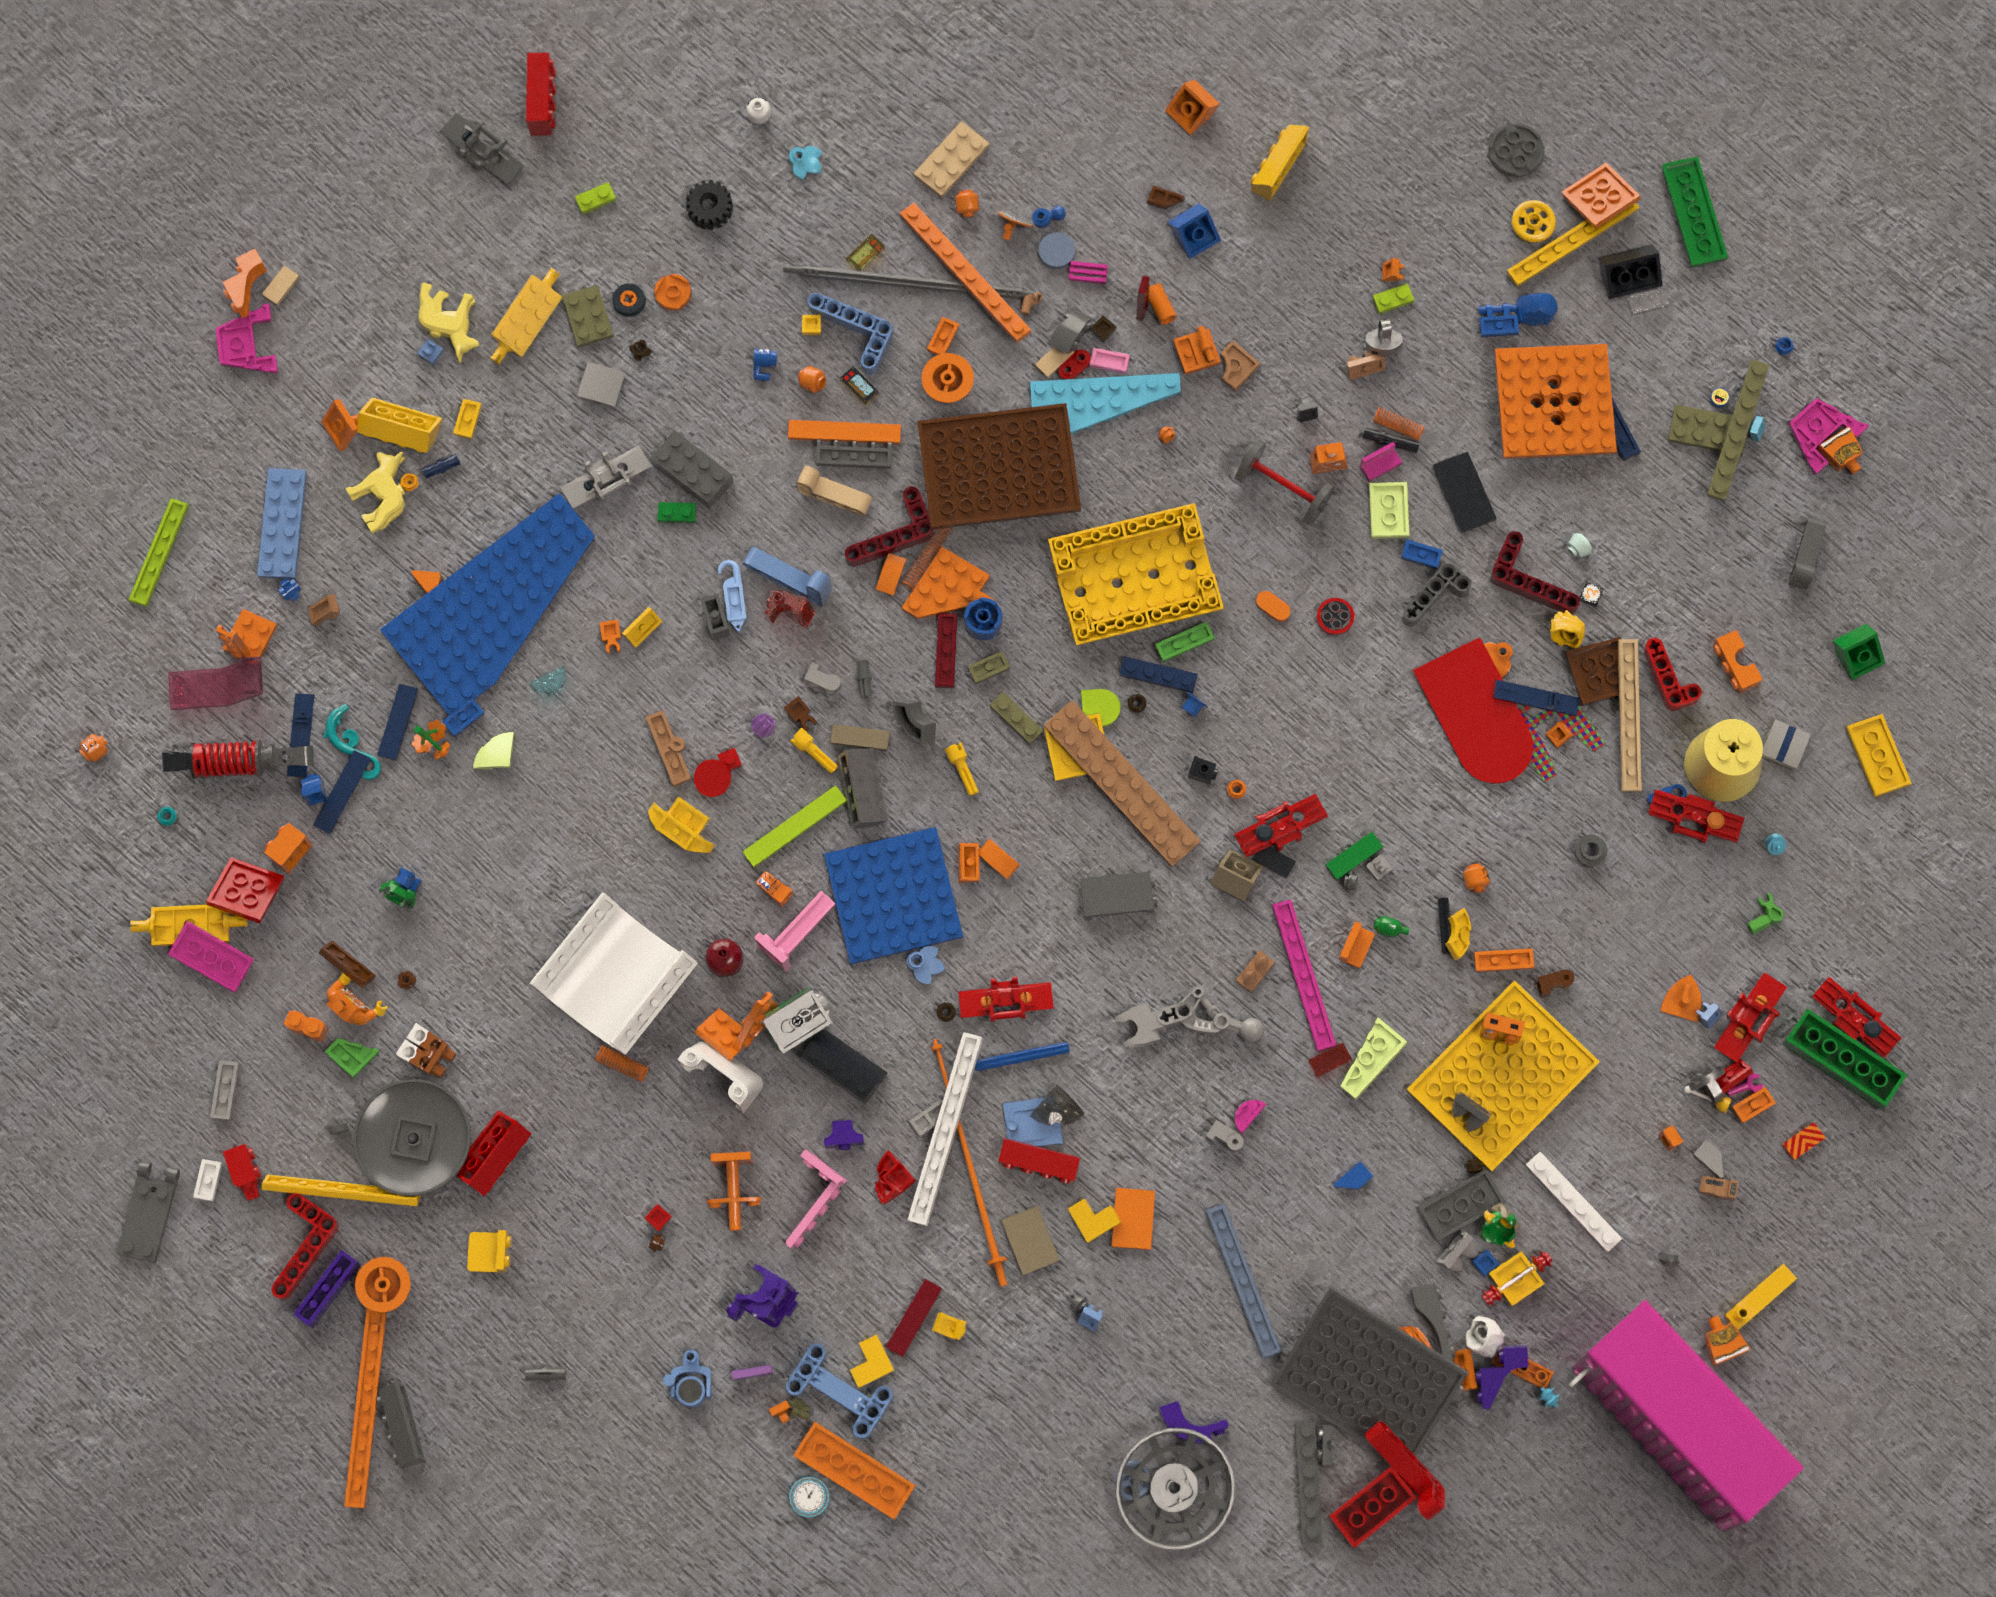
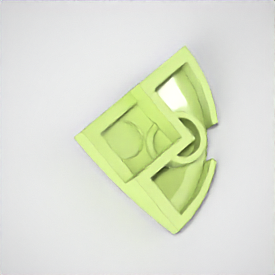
(495, 753)

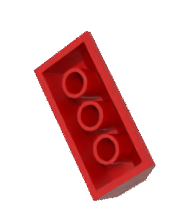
(493, 1152)

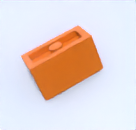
(1356, 945)

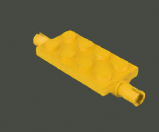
(525, 316)
(168, 922)

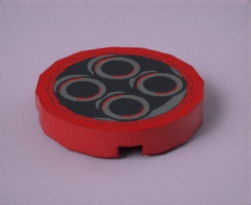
(1335, 616)

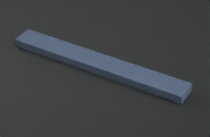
(1243, 1281)

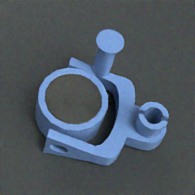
(690, 1389)

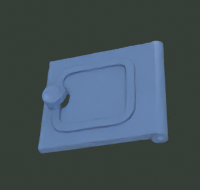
(1029, 1130)

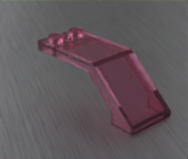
(216, 686)

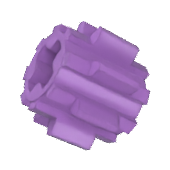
(763, 725)

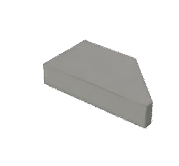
(926, 1120)
(1711, 1158)

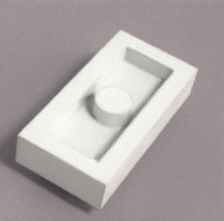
(207, 1180)

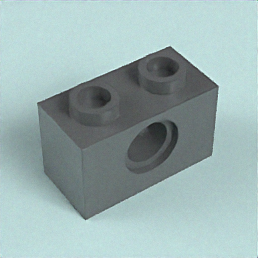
(715, 617)

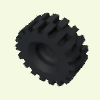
(709, 217)

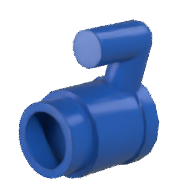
(763, 358)

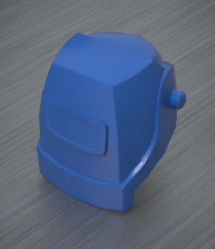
(1536, 309)

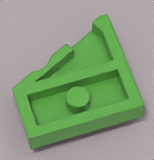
(351, 1056)

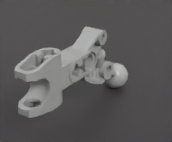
(1150, 1022)

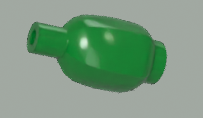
(1389, 927)

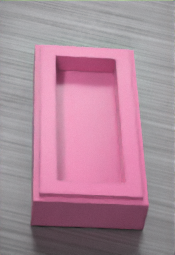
(1109, 360)

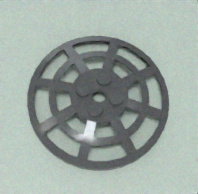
(1183, 1497)

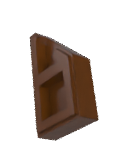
(1164, 198)

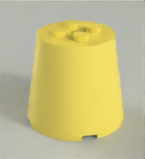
(1715, 769)

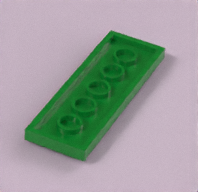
(1694, 212)

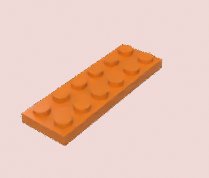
(854, 1470)

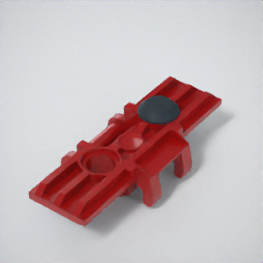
(1851, 1021)

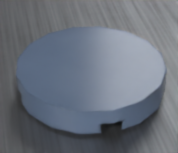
(1056, 250)

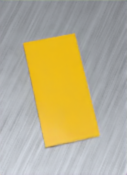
(1878, 755)

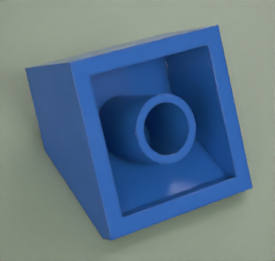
(1194, 230)

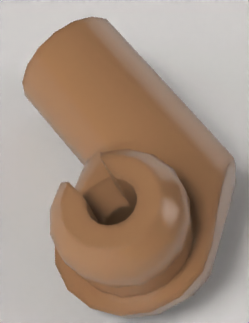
(1030, 301)

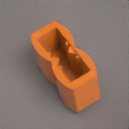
(310, 1026)

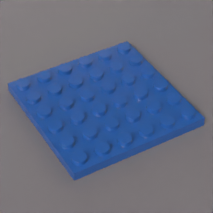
(893, 895)

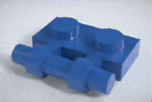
(1498, 325)

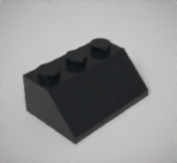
(1631, 271)

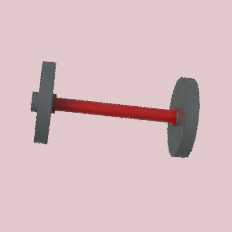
(1251, 461)

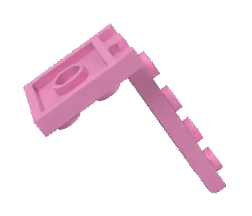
(796, 932)
(820, 1205)

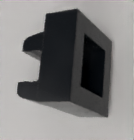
(1307, 410)

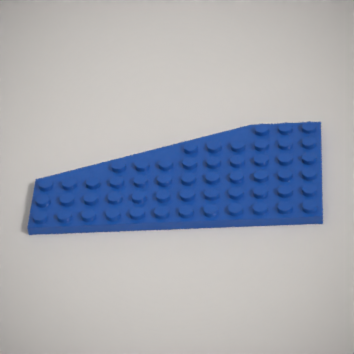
(483, 613)

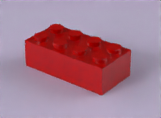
(540, 94)
(1372, 1507)

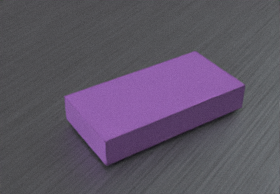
(752, 1372)

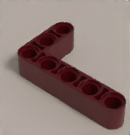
(895, 535)
(1528, 581)

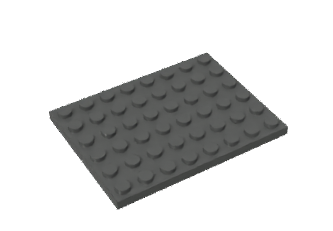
(1368, 1371)

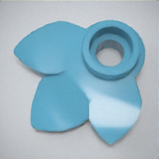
(808, 161)

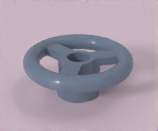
(1125, 1482)

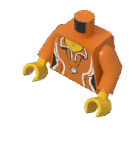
(348, 1006)

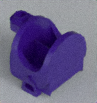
(768, 1304)

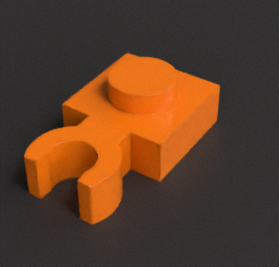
(610, 633)

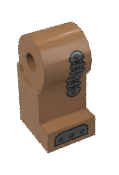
(1718, 1188)

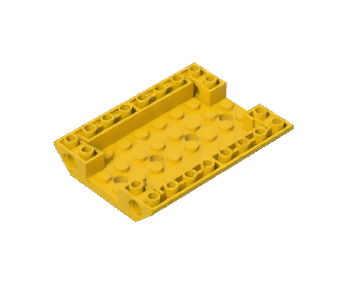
(1128, 554)

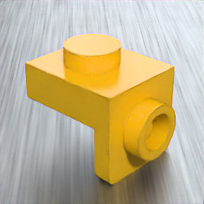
(949, 1326)

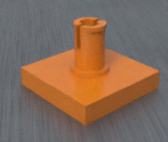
(340, 424)

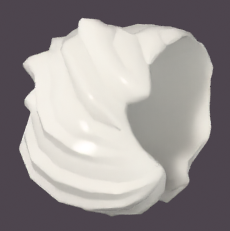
(1484, 1337)

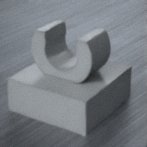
(1379, 868)

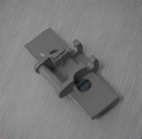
(479, 154)

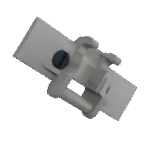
(602, 472)

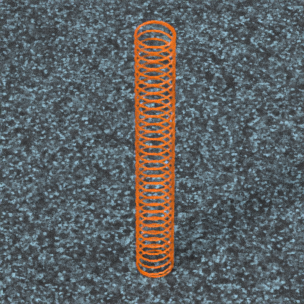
(924, 556)

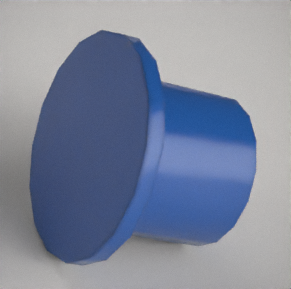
(1193, 705)

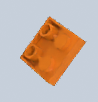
(1197, 351)

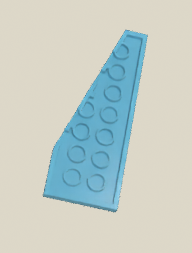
(1103, 398)

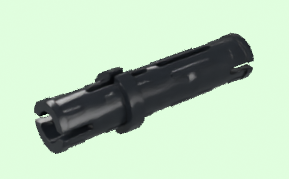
(1369, 434)

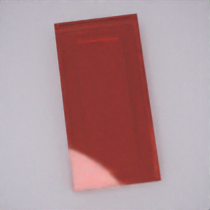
(1330, 1060)

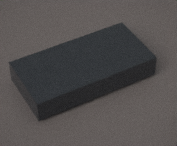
(1275, 861)

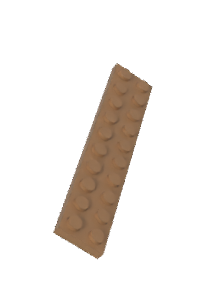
(1122, 783)

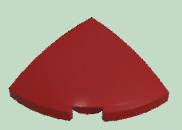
(892, 1178)

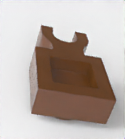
(799, 712)

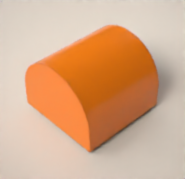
(1670, 1138)

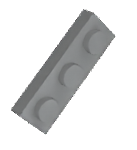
(224, 1090)

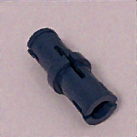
(441, 466)

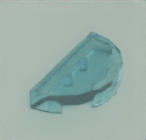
(550, 682)

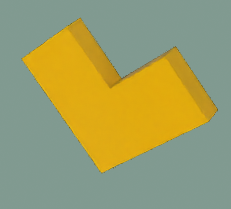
(1091, 1224)
(876, 1365)

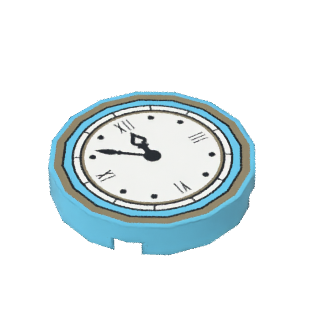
(809, 1497)

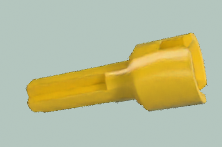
(804, 742)
(957, 756)

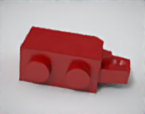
(243, 1170)

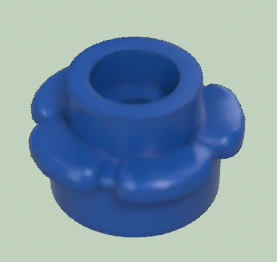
(1784, 341)

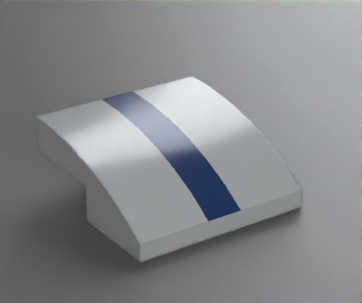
(1785, 744)

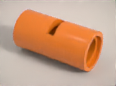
(1161, 304)

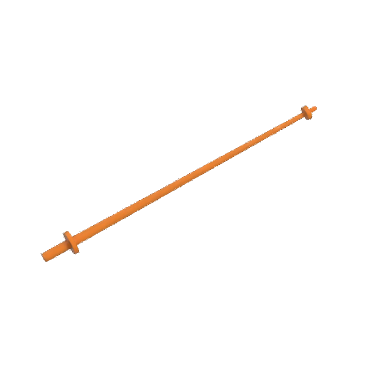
(996, 1259)

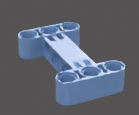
(839, 1391)

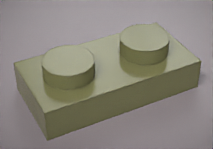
(988, 667)

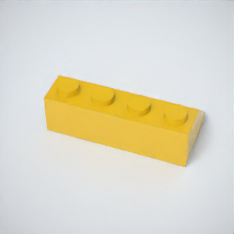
(1280, 161)
(398, 425)

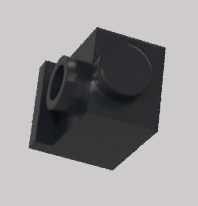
(1205, 777)

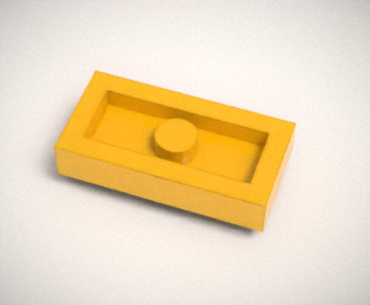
(467, 419)
(642, 627)

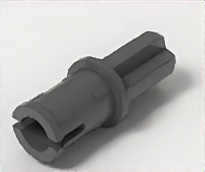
(864, 679)

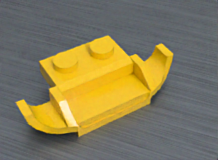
(682, 825)

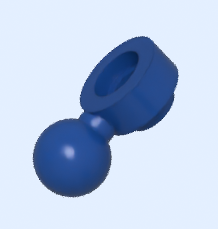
(1057, 213)

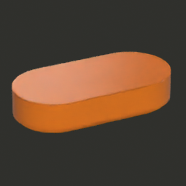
(1273, 606)

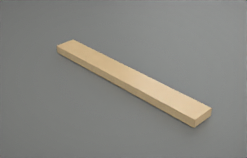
(1629, 715)

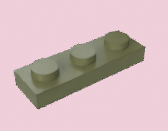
(1016, 718)

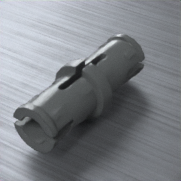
(558, 1374)

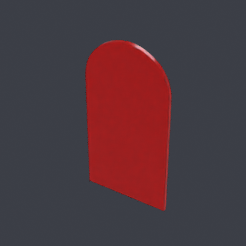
(1482, 730)

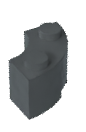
(1067, 335)
(913, 721)

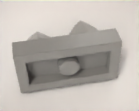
(1460, 1245)

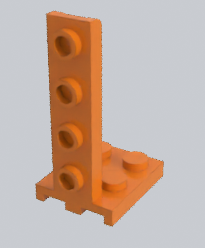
(248, 636)
(729, 1036)

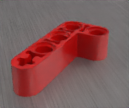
(1668, 674)

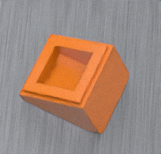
(1559, 734)

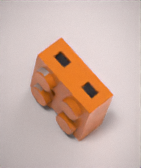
(1502, 1028)

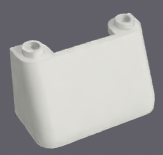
(745, 1083)

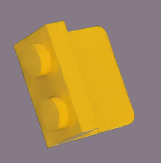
(489, 1252)

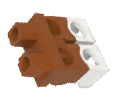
(429, 1058)

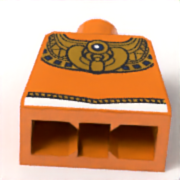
(1842, 451)
(1724, 1341)

